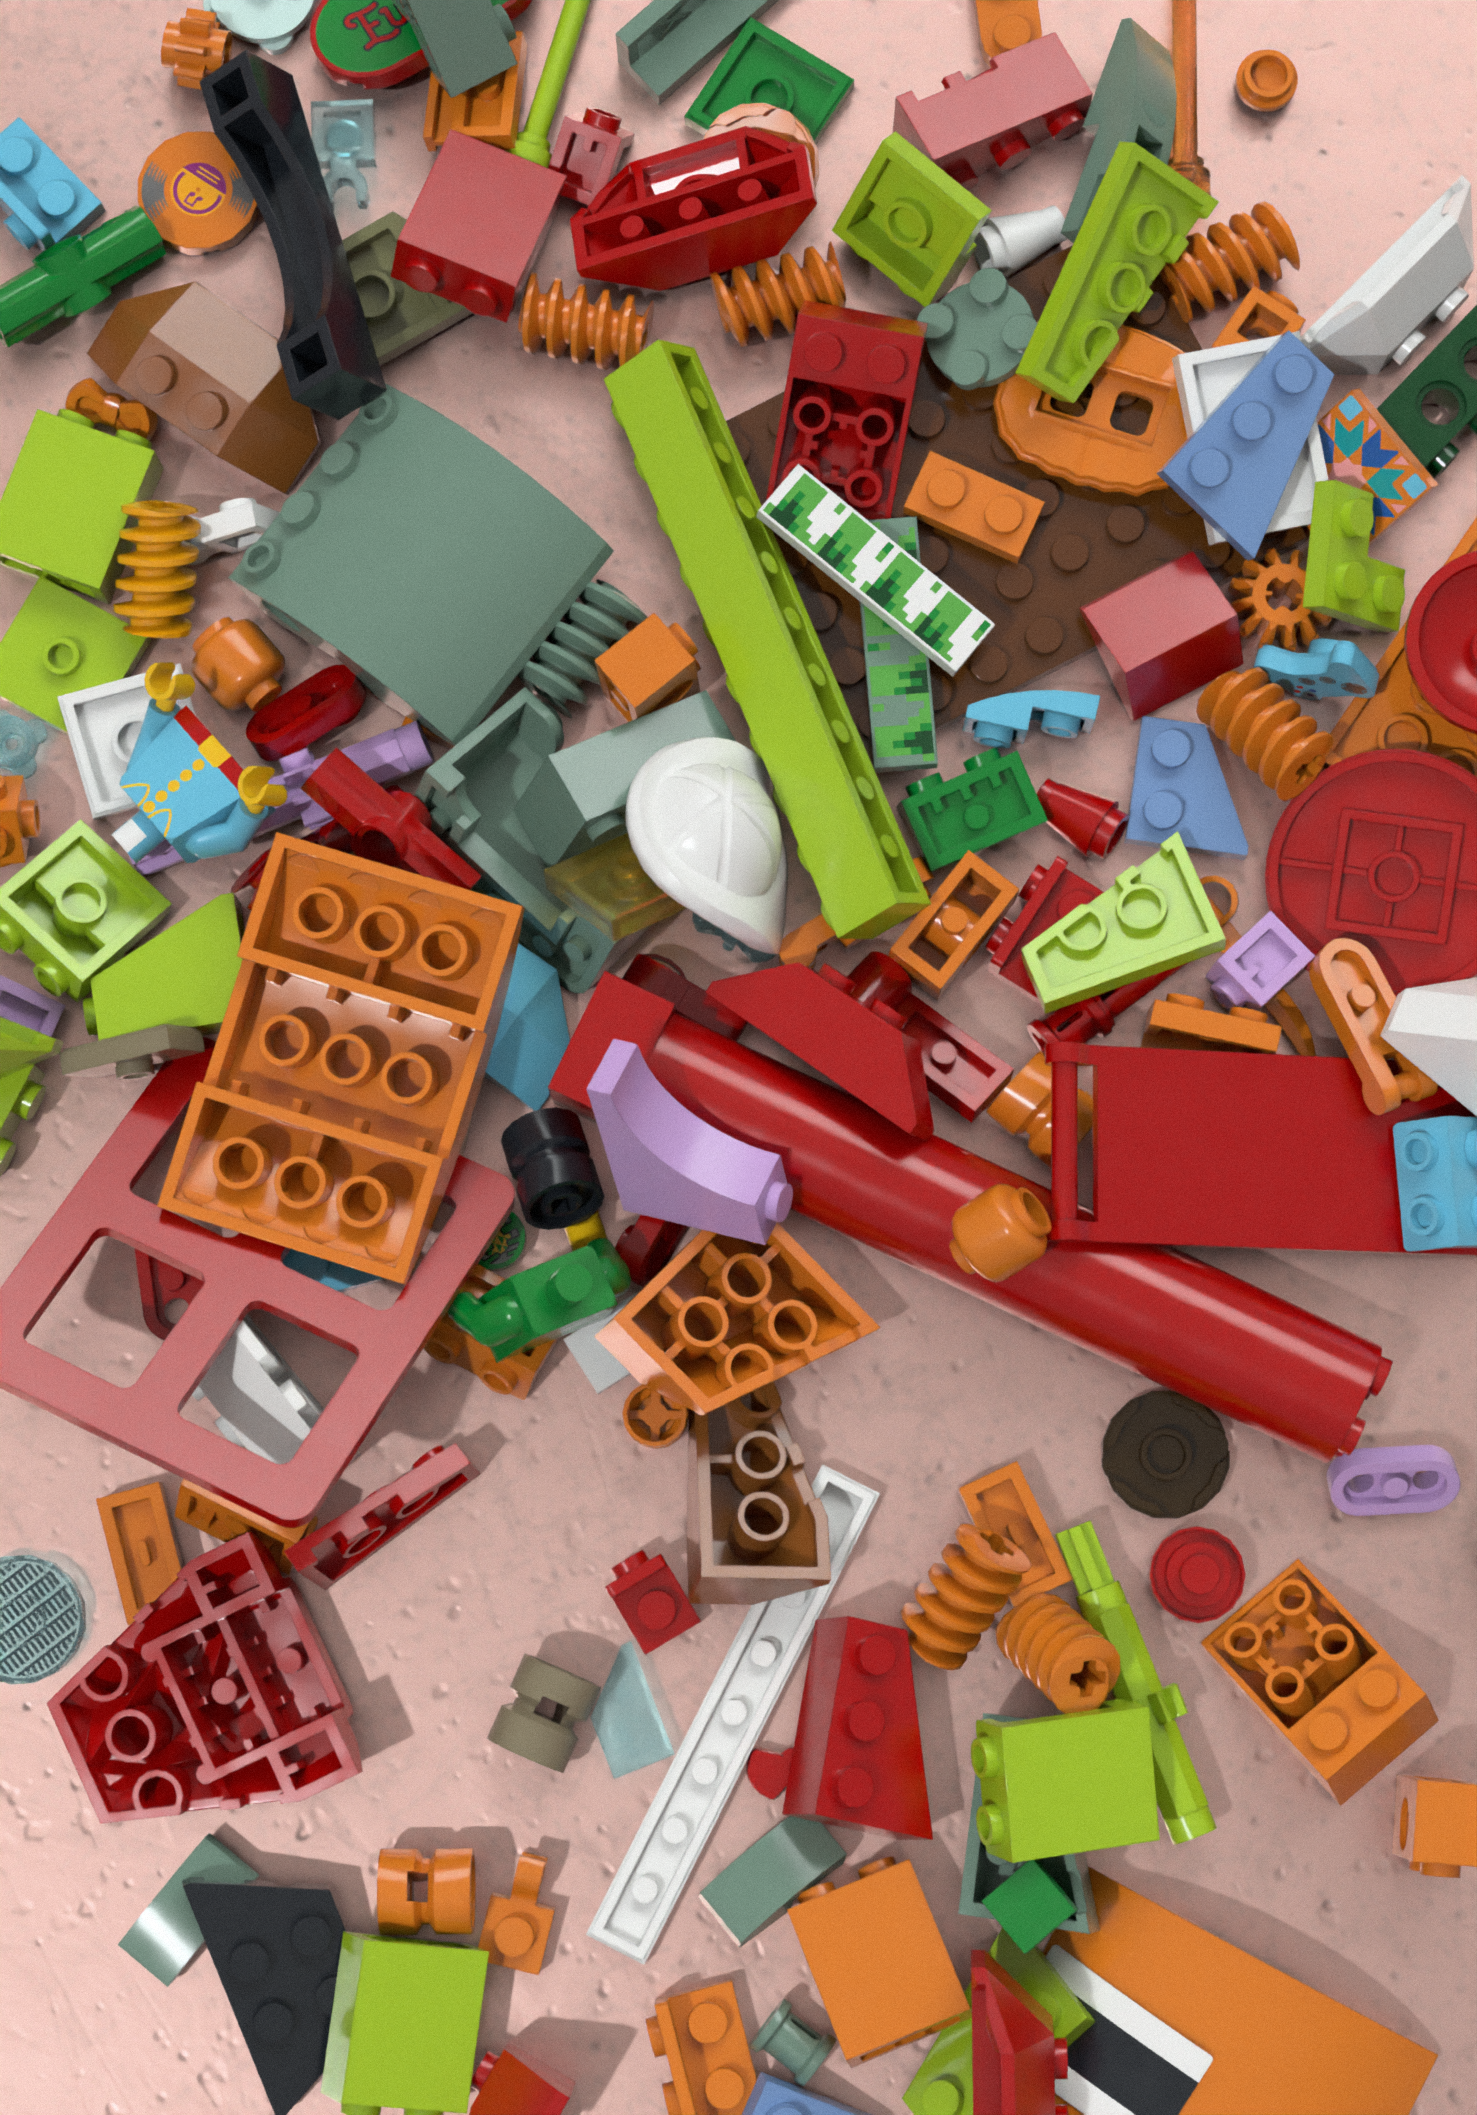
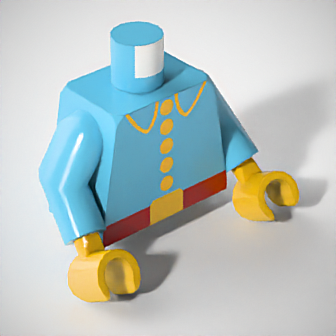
(189, 782)

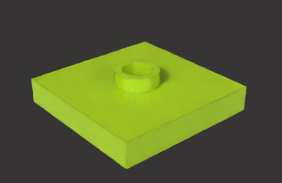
(62, 648)

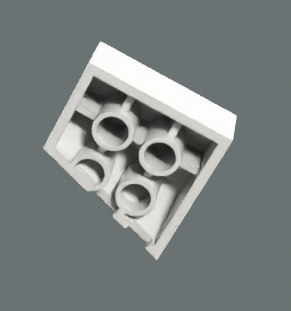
(259, 1397)

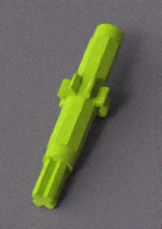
(1107, 1610)

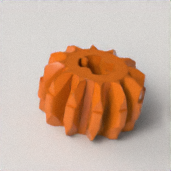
(1276, 581)

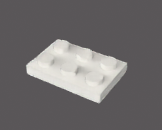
(1205, 380)

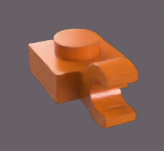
(517, 1925)

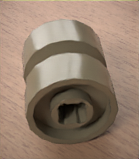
(536, 1735)

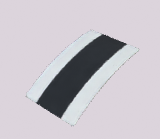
(1127, 2056)

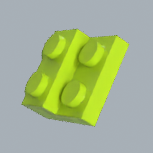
(912, 221)
(77, 911)

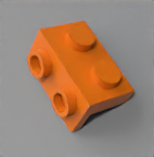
(1186, 1026)

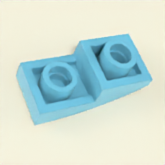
(1007, 716)

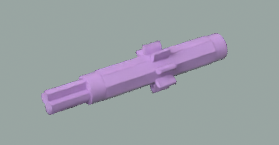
(381, 757)

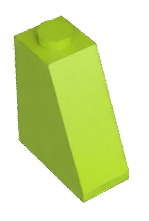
(174, 977)

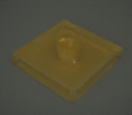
(610, 889)

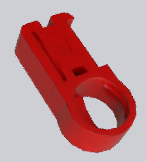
(688, 998)

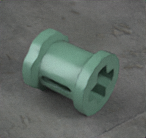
(792, 2042)

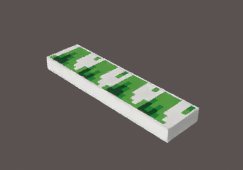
(875, 570)

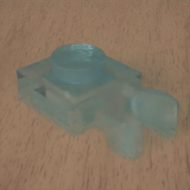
(344, 143)

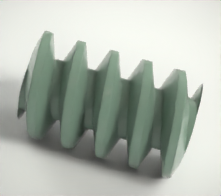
(577, 644)

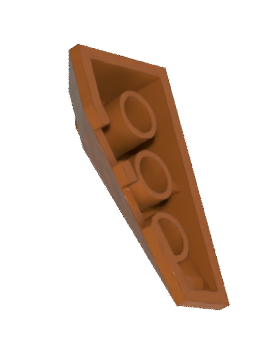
(751, 1507)

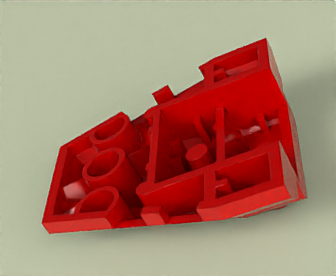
(210, 1697)

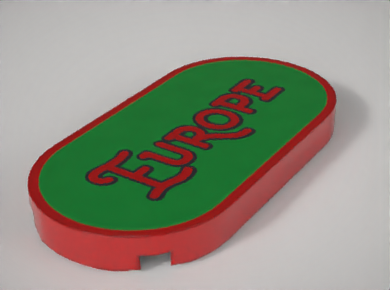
(372, 41)

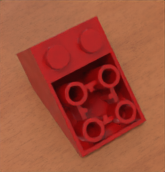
(849, 403)

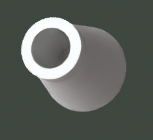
(1017, 239)

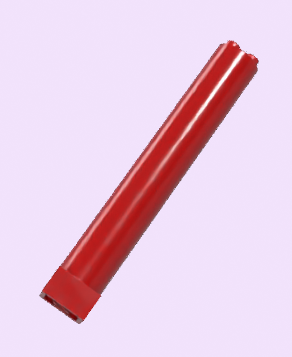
(899, 1193)

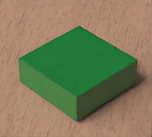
(1029, 1905)

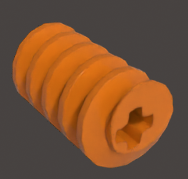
(1230, 255)
(777, 295)
(582, 324)
(1265, 730)
(963, 1595)
(1059, 1652)

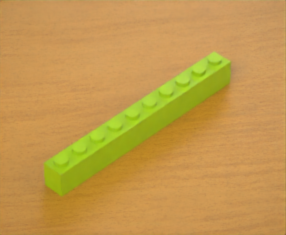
(766, 643)

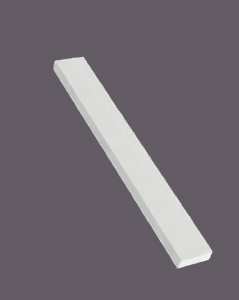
(722, 1739)

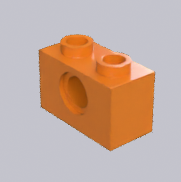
(649, 669)
(954, 924)
(1435, 1824)

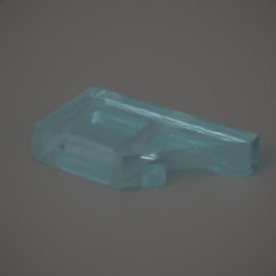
(629, 1718)

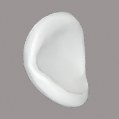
(713, 836)

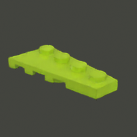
(1120, 249)

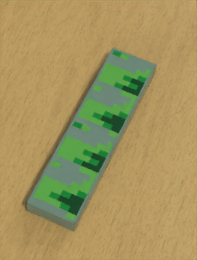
(898, 680)

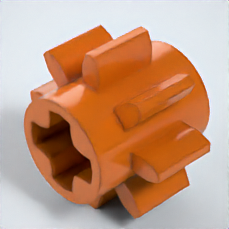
(195, 47)

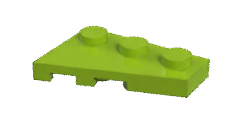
(945, 2076)

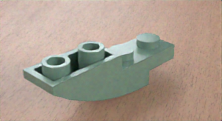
(1129, 105)

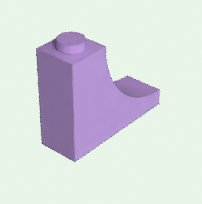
(677, 1164)

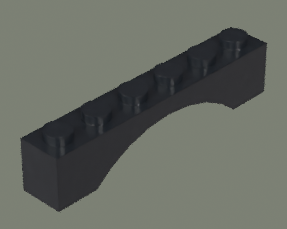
(324, 331)

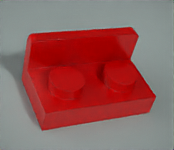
(1049, 898)

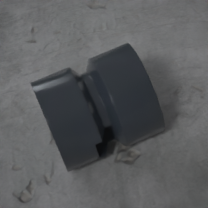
(552, 1168)

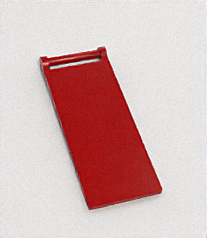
(1229, 1151)

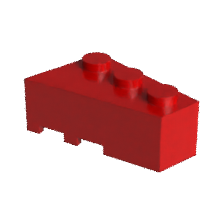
(859, 1734)

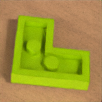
(1338, 571)

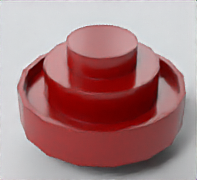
(1196, 1574)

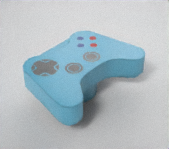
(1326, 670)

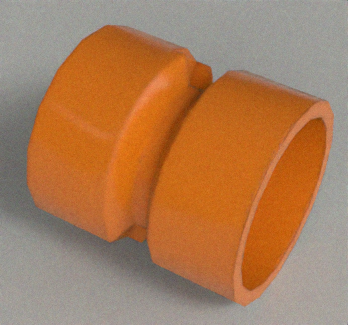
(1027, 1107)
(450, 1891)

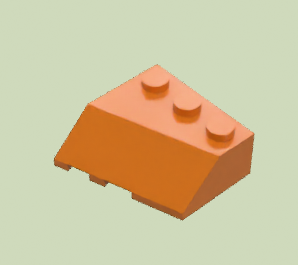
(732, 1320)

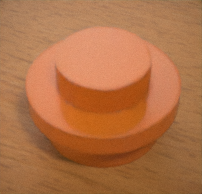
(1266, 80)

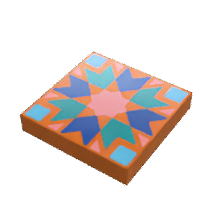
(1372, 457)

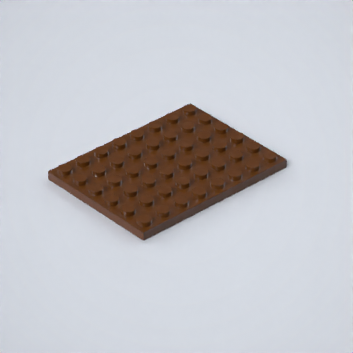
(1077, 552)

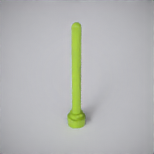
(533, 141)

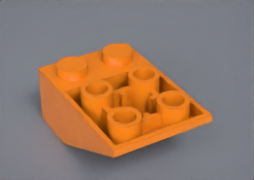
(1321, 1681)

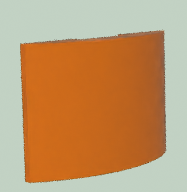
(346, 1059)
(1269, 2034)

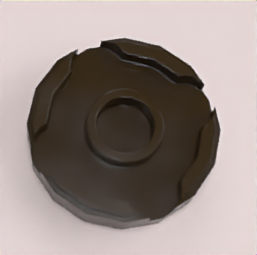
(1165, 1455)

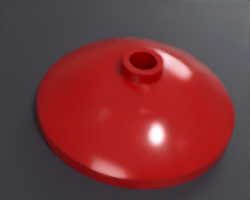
(1443, 642)

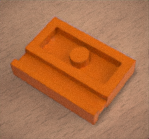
(482, 112)

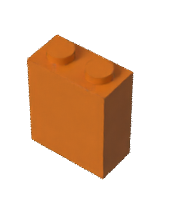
(878, 1960)

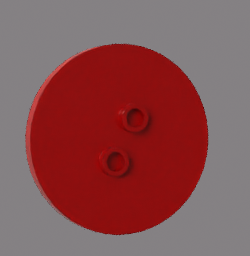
(1383, 859)

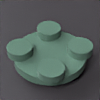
(979, 331)

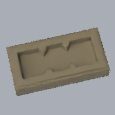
(132, 1053)

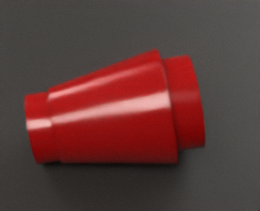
(1082, 818)

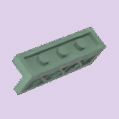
(678, 38)

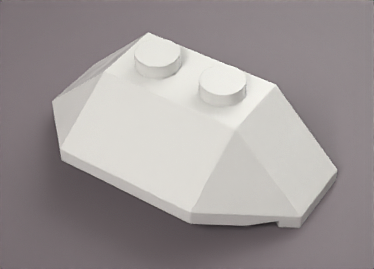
(1401, 292)
(1439, 1035)

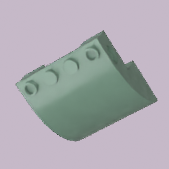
(422, 563)

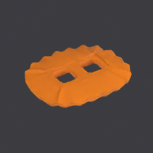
(1087, 446)

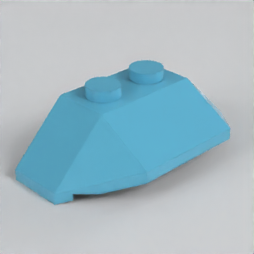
(530, 1032)

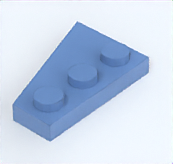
(1249, 444)

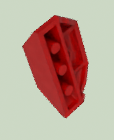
(695, 211)
(837, 1036)
(1012, 2046)

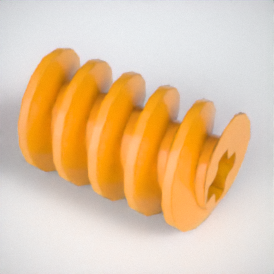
(159, 568)

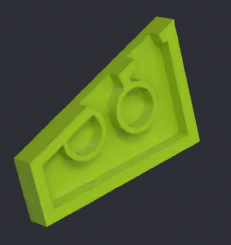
(1131, 931)

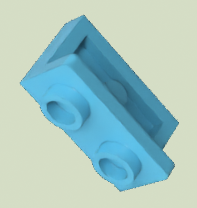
(1437, 1182)

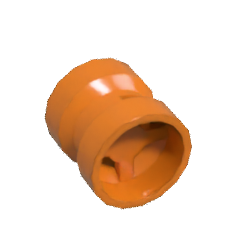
(654, 1409)

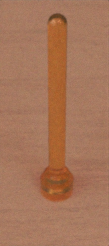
(1184, 60)

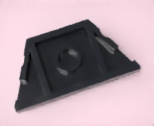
(279, 1970)

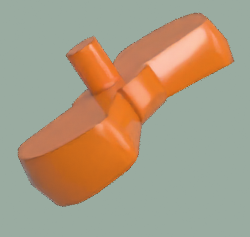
(111, 409)

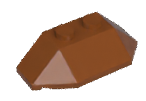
(210, 379)

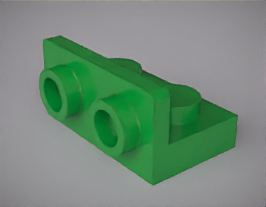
(971, 809)

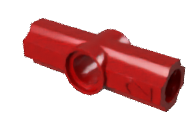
(385, 825)

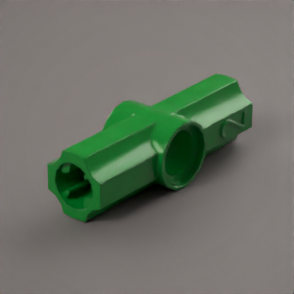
(77, 274)

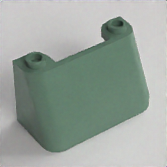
(472, 811)

